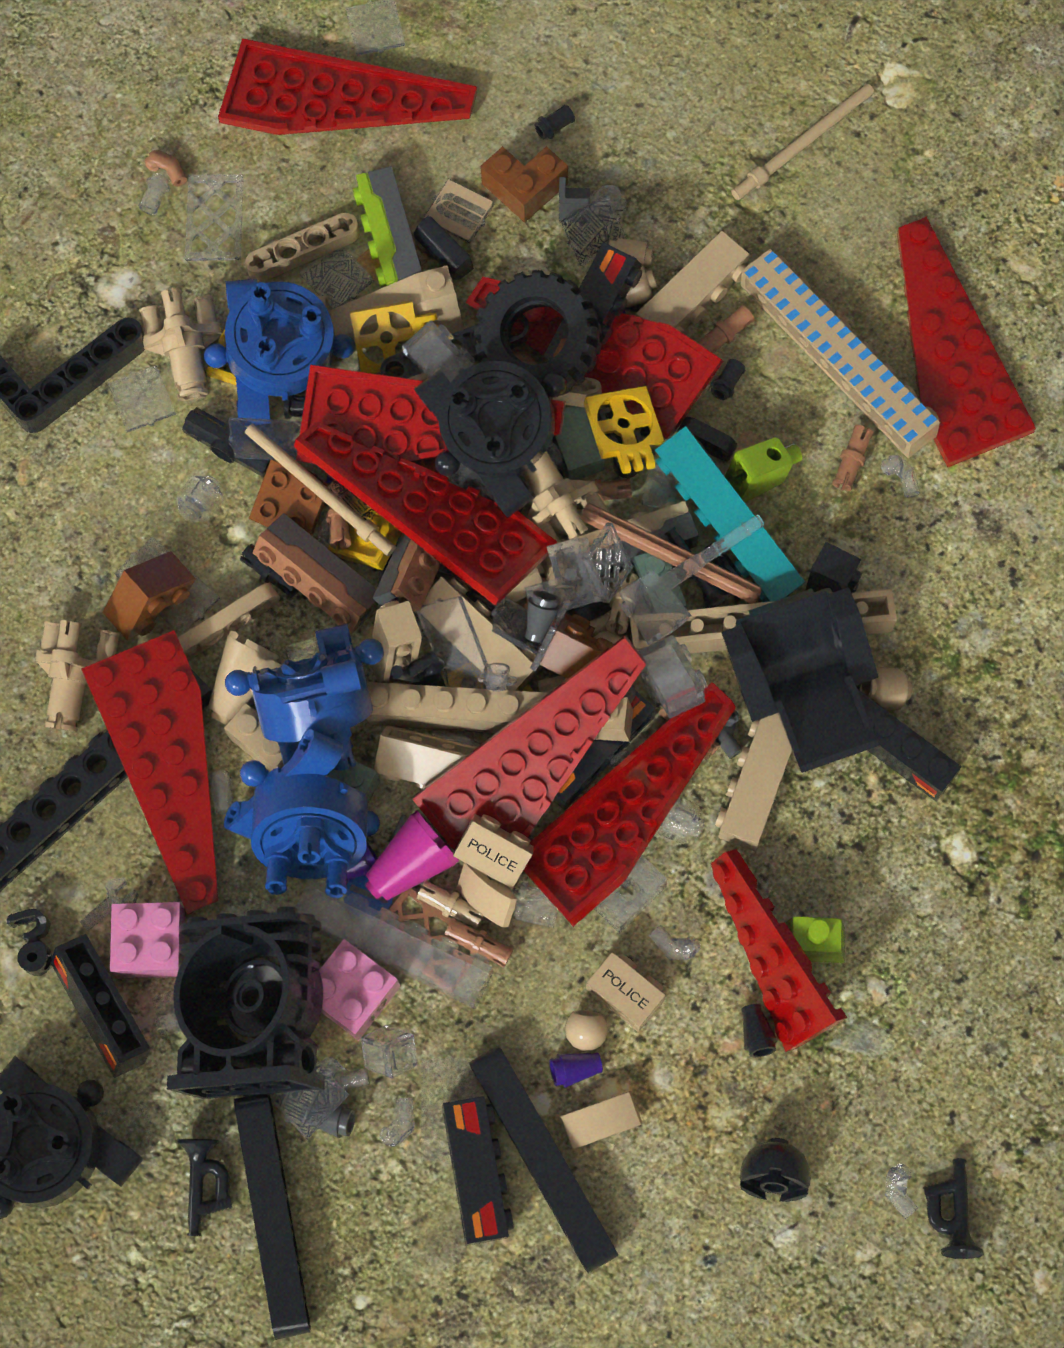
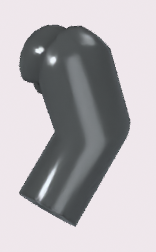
(726, 739)

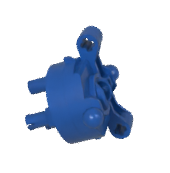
(273, 340)
(313, 693)
(303, 819)

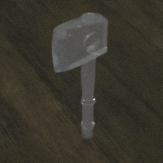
(650, 597)

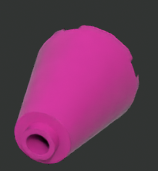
(409, 859)

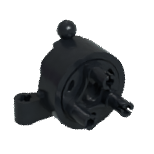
(494, 424)
(53, 1140)

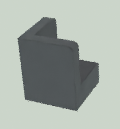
(571, 199)

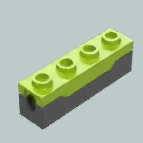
(387, 224)

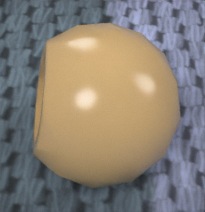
(586, 1029)

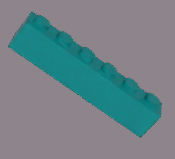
(726, 511)

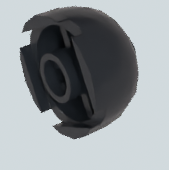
(775, 1169)

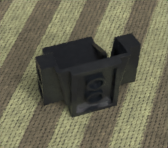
(805, 665)

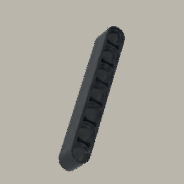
(543, 1159)
(272, 1216)

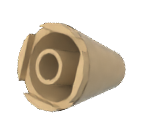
(238, 655)

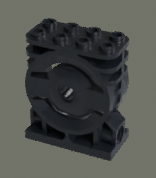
(282, 1021)

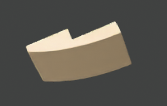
(487, 896)
(601, 1120)

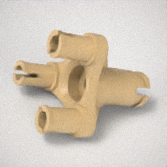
(182, 340)
(556, 498)
(64, 666)

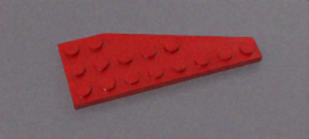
(308, 92)
(954, 356)
(633, 357)
(379, 412)
(444, 519)
(158, 733)
(535, 754)
(609, 827)

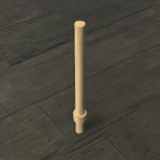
(760, 175)
(365, 528)

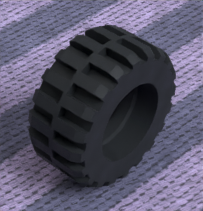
(535, 292)

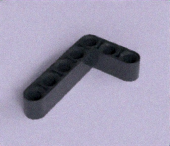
(64, 378)

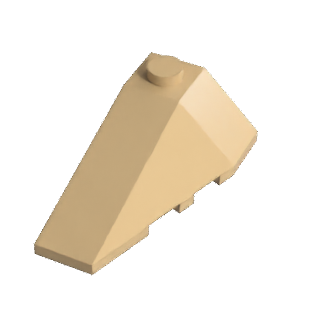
(429, 292)

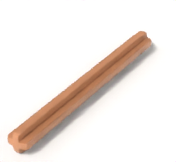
(671, 553)

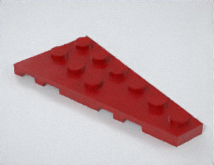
(775, 957)

